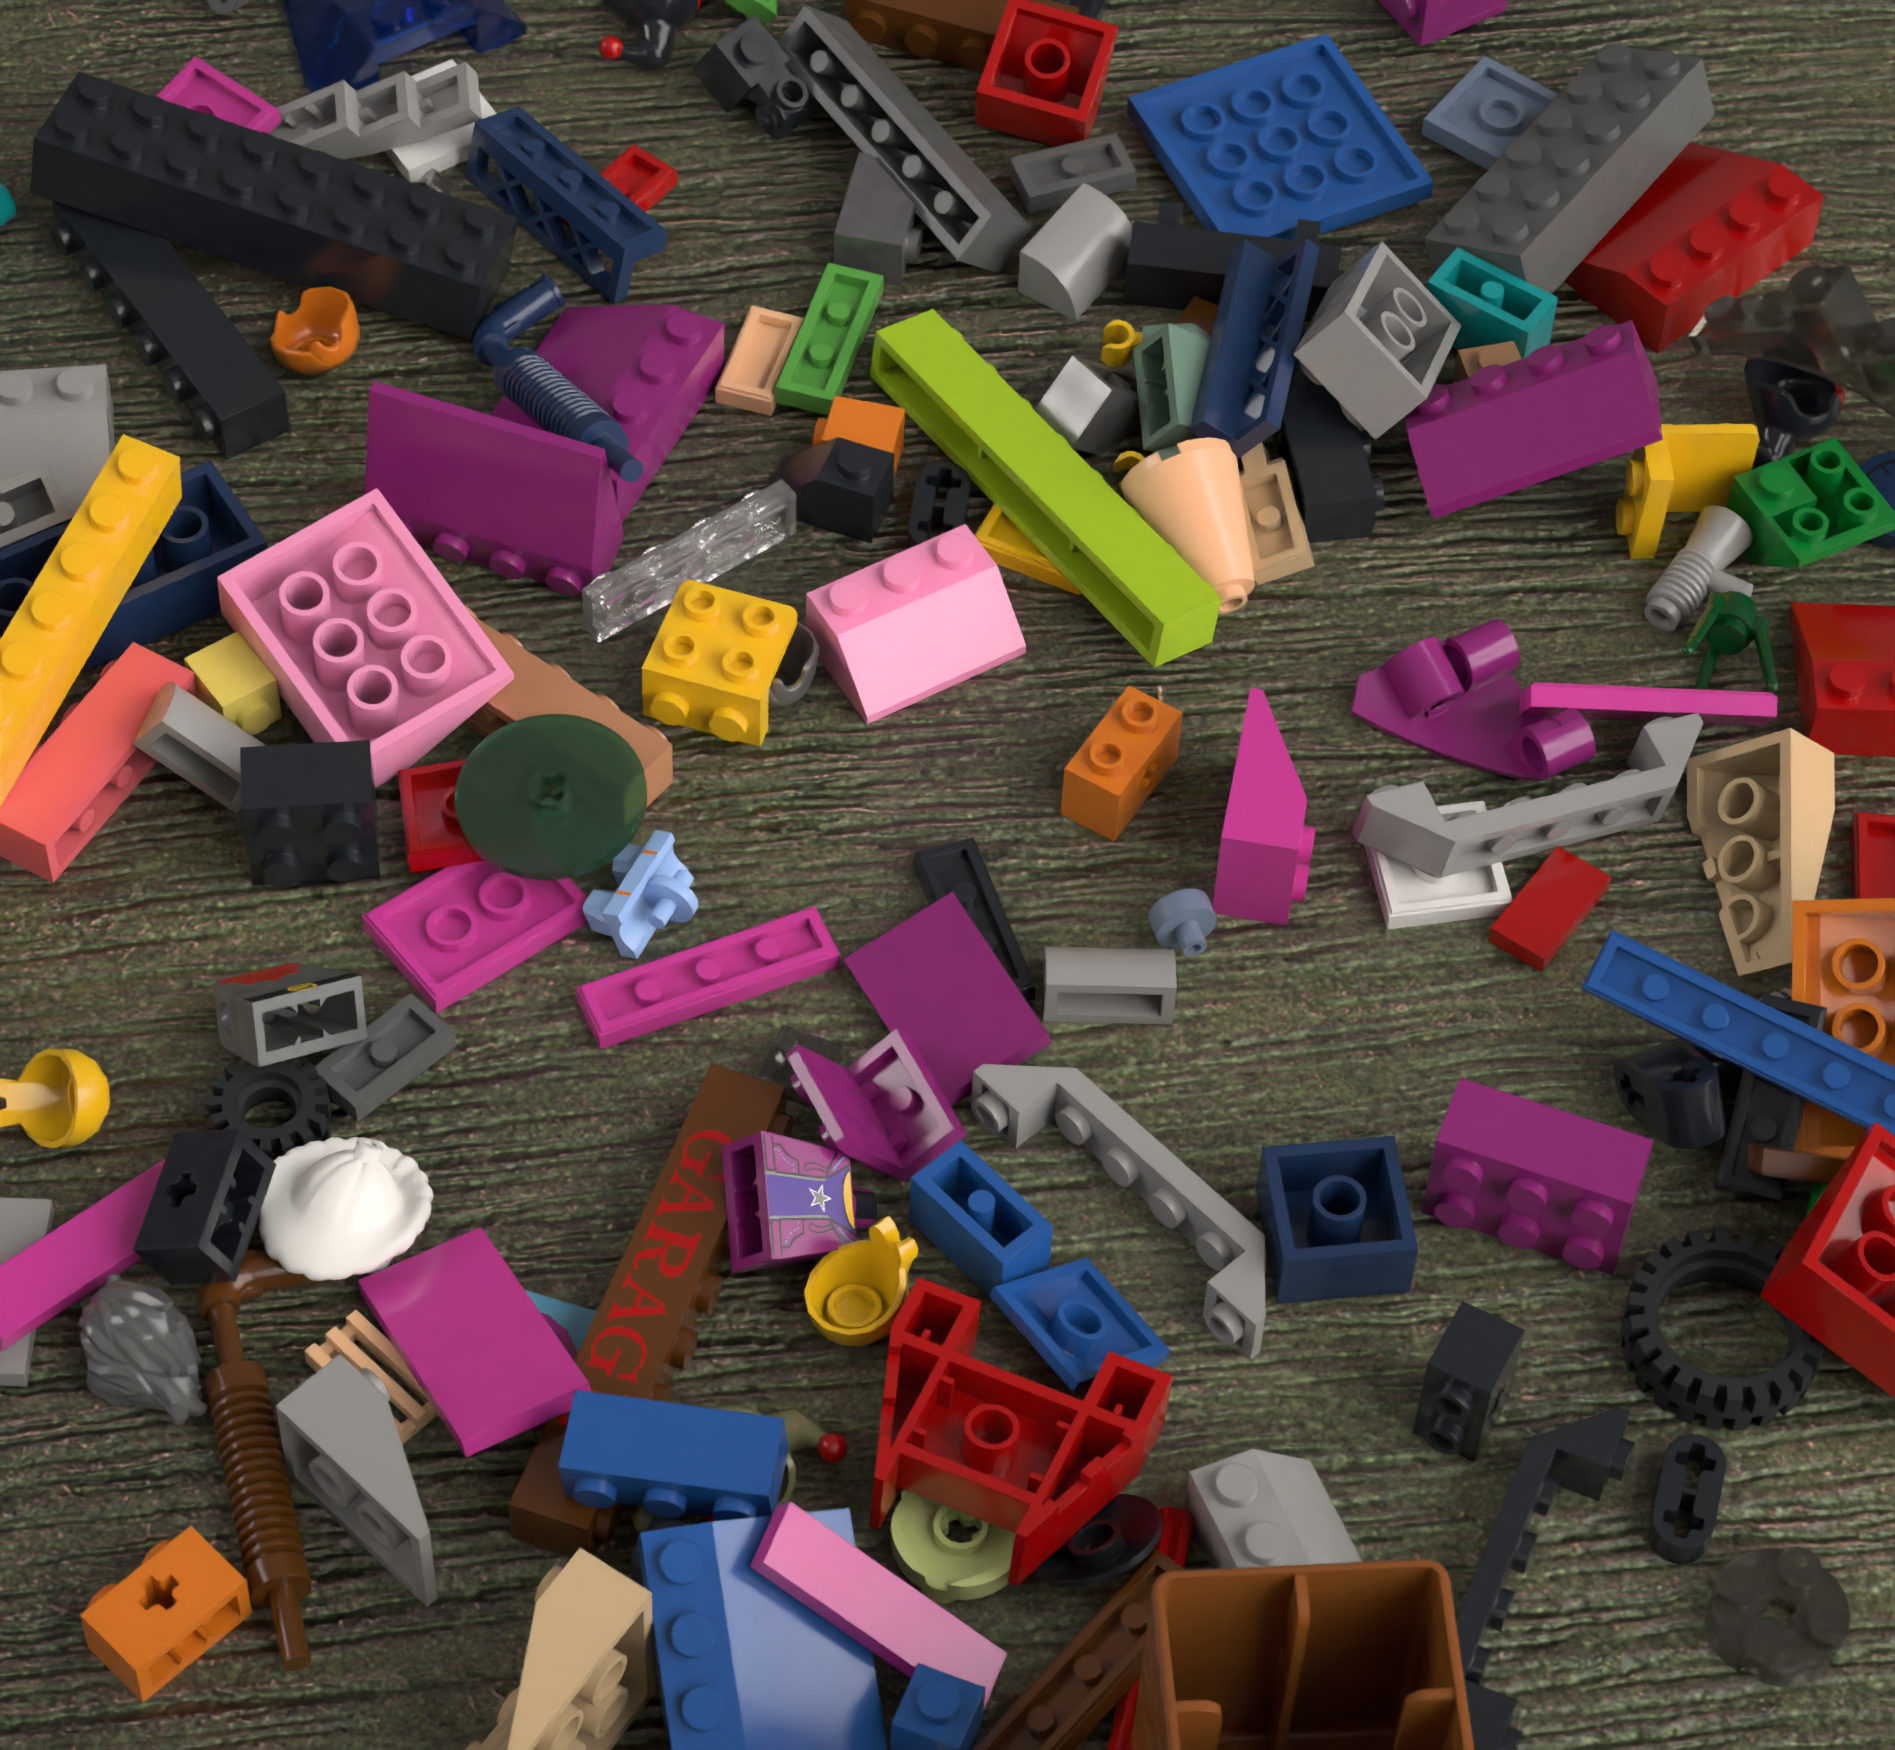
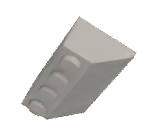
(1265, 1513)

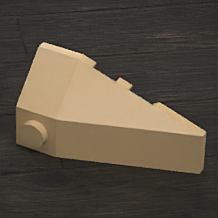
(1765, 834)

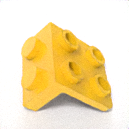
(1681, 474)
(716, 662)

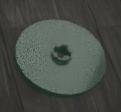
(551, 838)

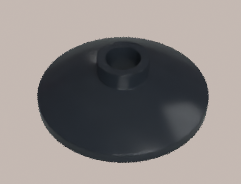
(1105, 1545)

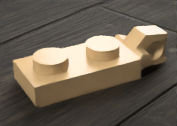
(1272, 517)

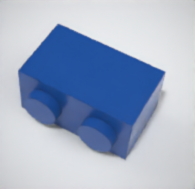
(978, 1219)

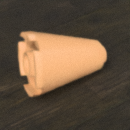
(1200, 511)

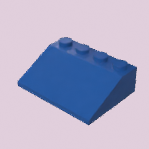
(746, 1658)

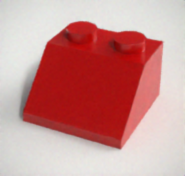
(1045, 74)

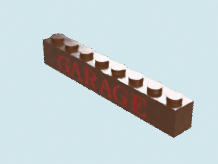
(653, 1298)

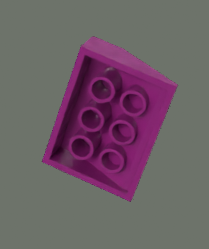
(642, 368)
(493, 489)

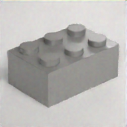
(1377, 341)

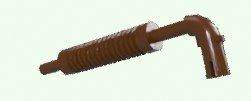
(253, 1459)

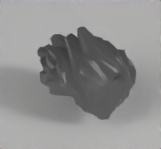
(141, 1350)

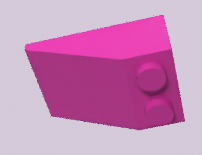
(1264, 833)

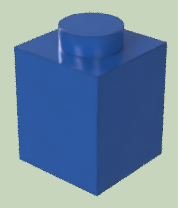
(938, 1713)

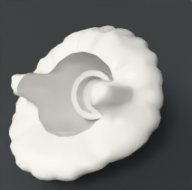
(343, 1208)

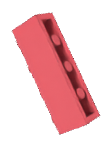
(85, 765)

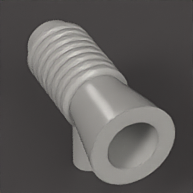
(1698, 568)

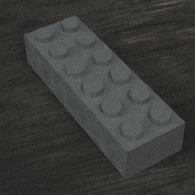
(1579, 165)

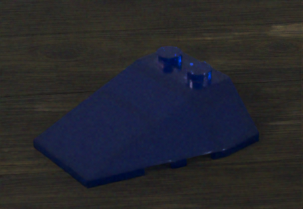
(353, 36)

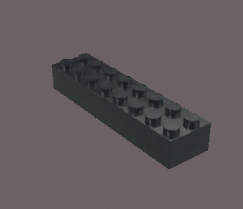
(272, 204)

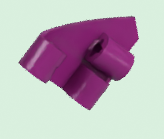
(1465, 706)

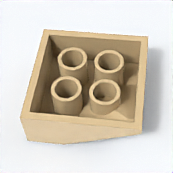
(583, 1663)

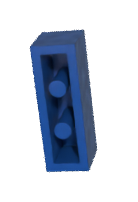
(672, 1457)

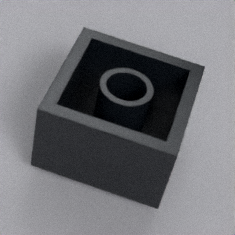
(310, 812)

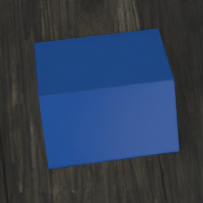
(1075, 1320)

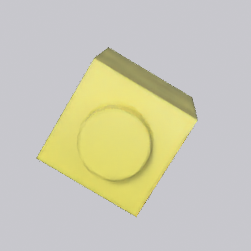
(236, 683)

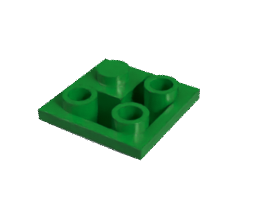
(1808, 506)

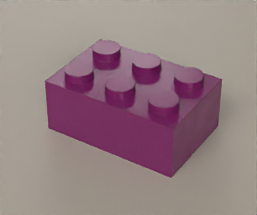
(1536, 1176)

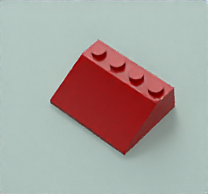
(1695, 236)
(1846, 676)
(1841, 1263)

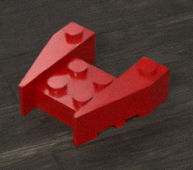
(1003, 1441)

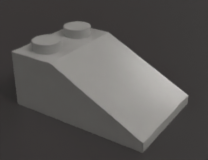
(57, 419)
(352, 1463)

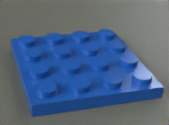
(1280, 143)

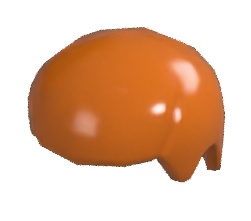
(318, 334)

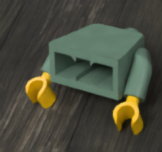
(1168, 380)

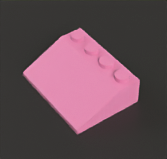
(364, 635)

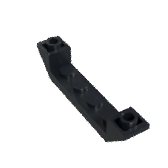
(1568, 1457)

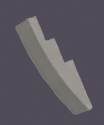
(382, 114)

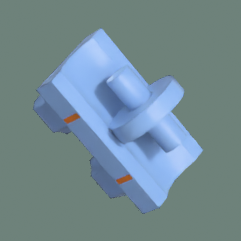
(649, 895)

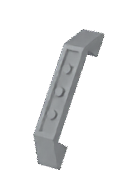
(1411, 829)
(1026, 1098)

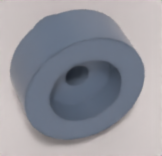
(1183, 920)

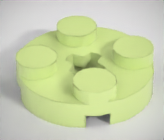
(943, 1566)

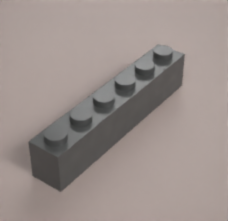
(904, 139)

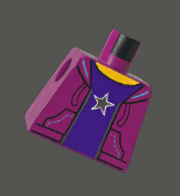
(789, 1201)

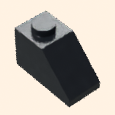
(840, 486)

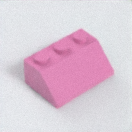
(914, 623)

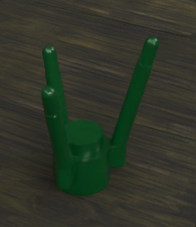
(1730, 627)

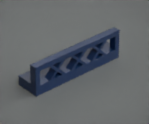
(567, 188)
(1254, 345)

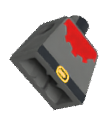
(268, 1016)

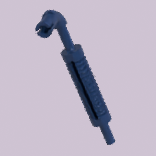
(538, 386)

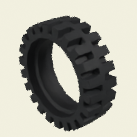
(1687, 1385)

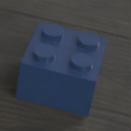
(1336, 1219)

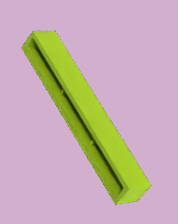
(1045, 488)

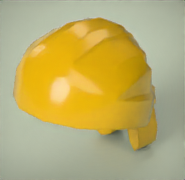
(57, 1098)
(861, 1286)

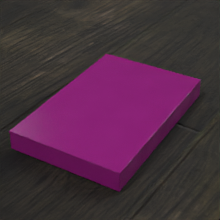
(948, 994)

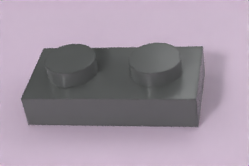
(1054, 174)
(397, 1051)

